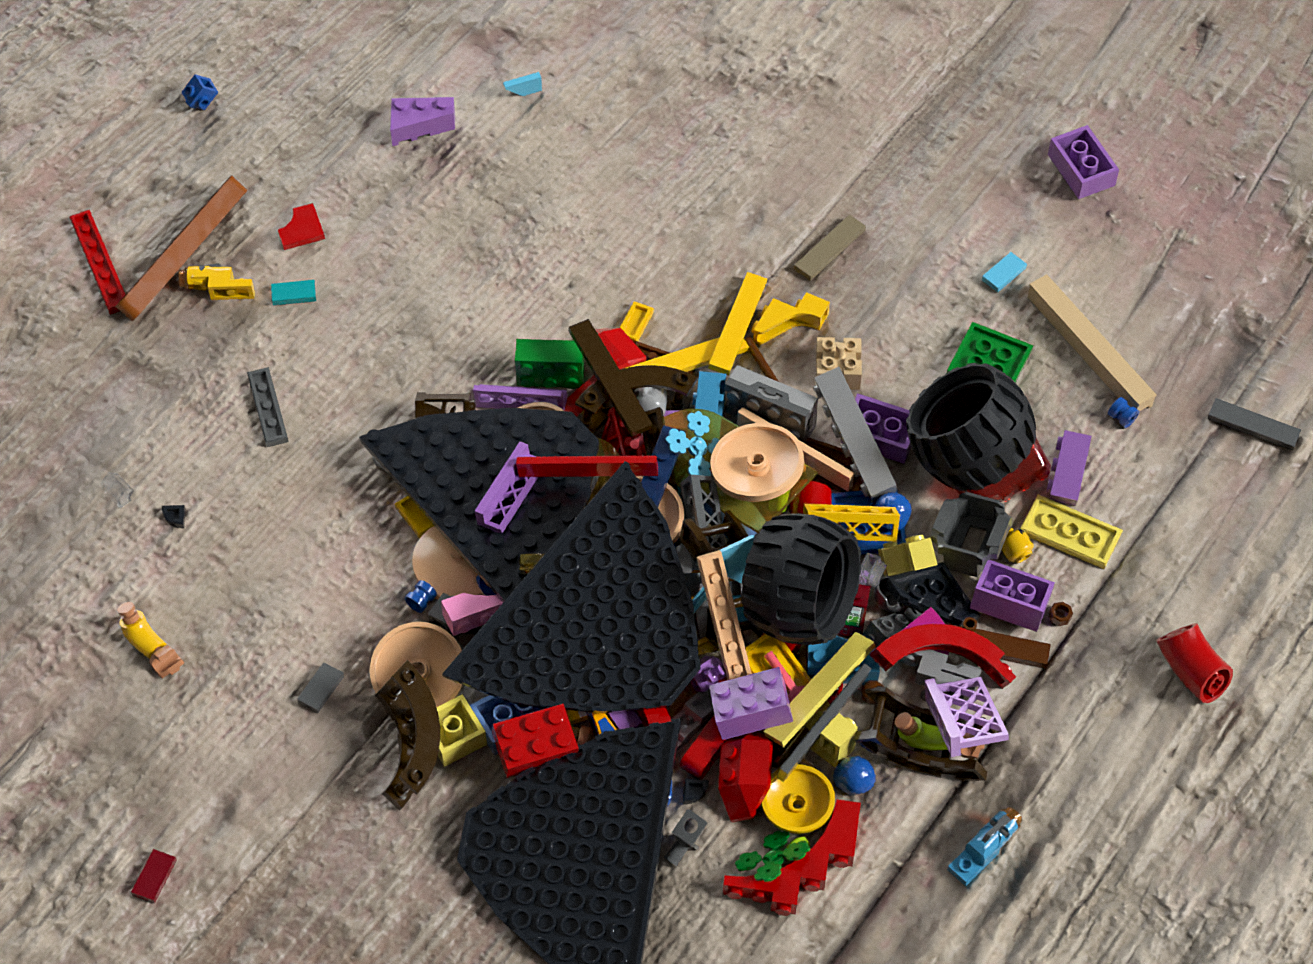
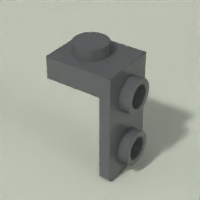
(885, 627)

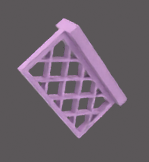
(947, 717)

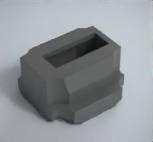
(954, 523)

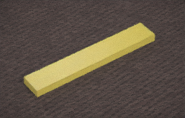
(822, 687)

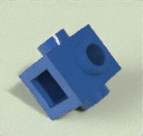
(199, 92)

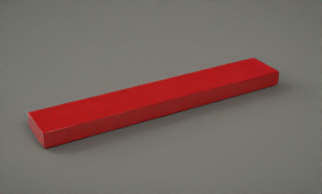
(98, 259)
(584, 466)

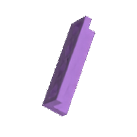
(513, 397)
(501, 490)

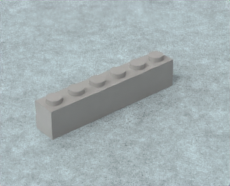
(855, 434)

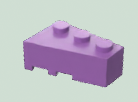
(420, 117)
(1069, 467)

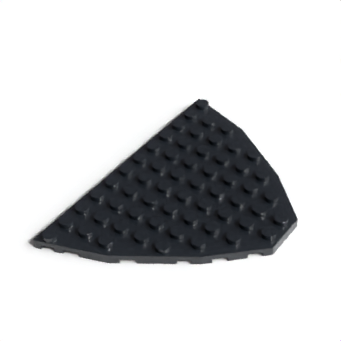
(455, 457)
(596, 618)
(577, 846)

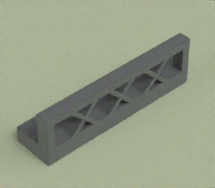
(693, 500)

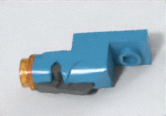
(985, 845)

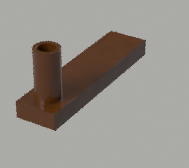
(1015, 648)

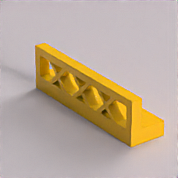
(859, 515)

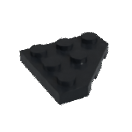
(935, 589)

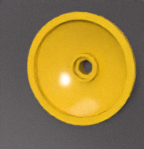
(802, 787)

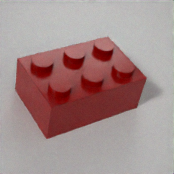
(534, 739)

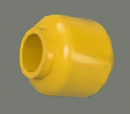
(1017, 546)

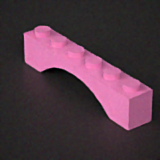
(468, 611)

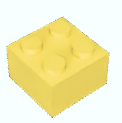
(459, 730)

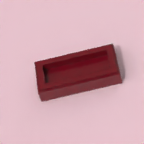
(153, 876)

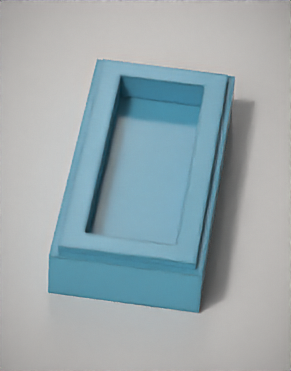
(1004, 272)

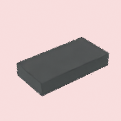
(320, 687)

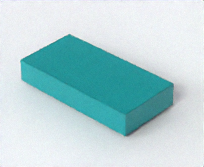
(293, 292)

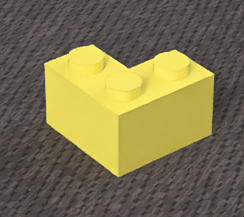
(908, 556)
(836, 739)

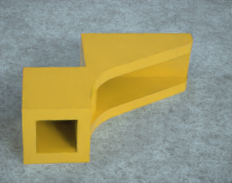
(781, 317)

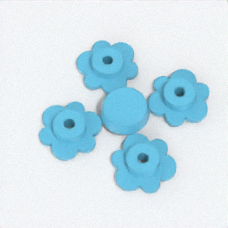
(696, 446)

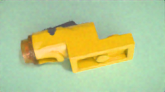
(217, 280)

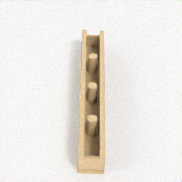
(1090, 343)

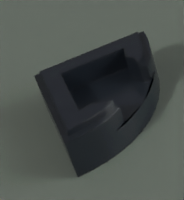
(175, 515)
(694, 790)

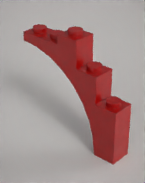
(833, 847)

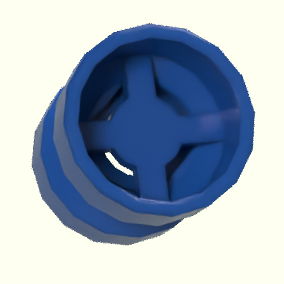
(1123, 412)
(420, 596)

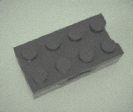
(771, 402)

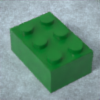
(548, 363)

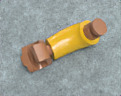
(140, 634)

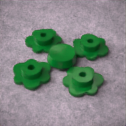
(773, 858)

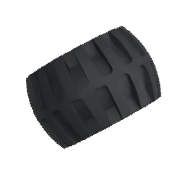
(971, 427)
(801, 579)

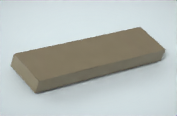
(829, 247)

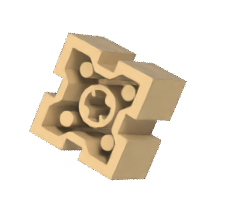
(843, 355)

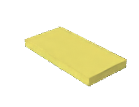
(1071, 531)

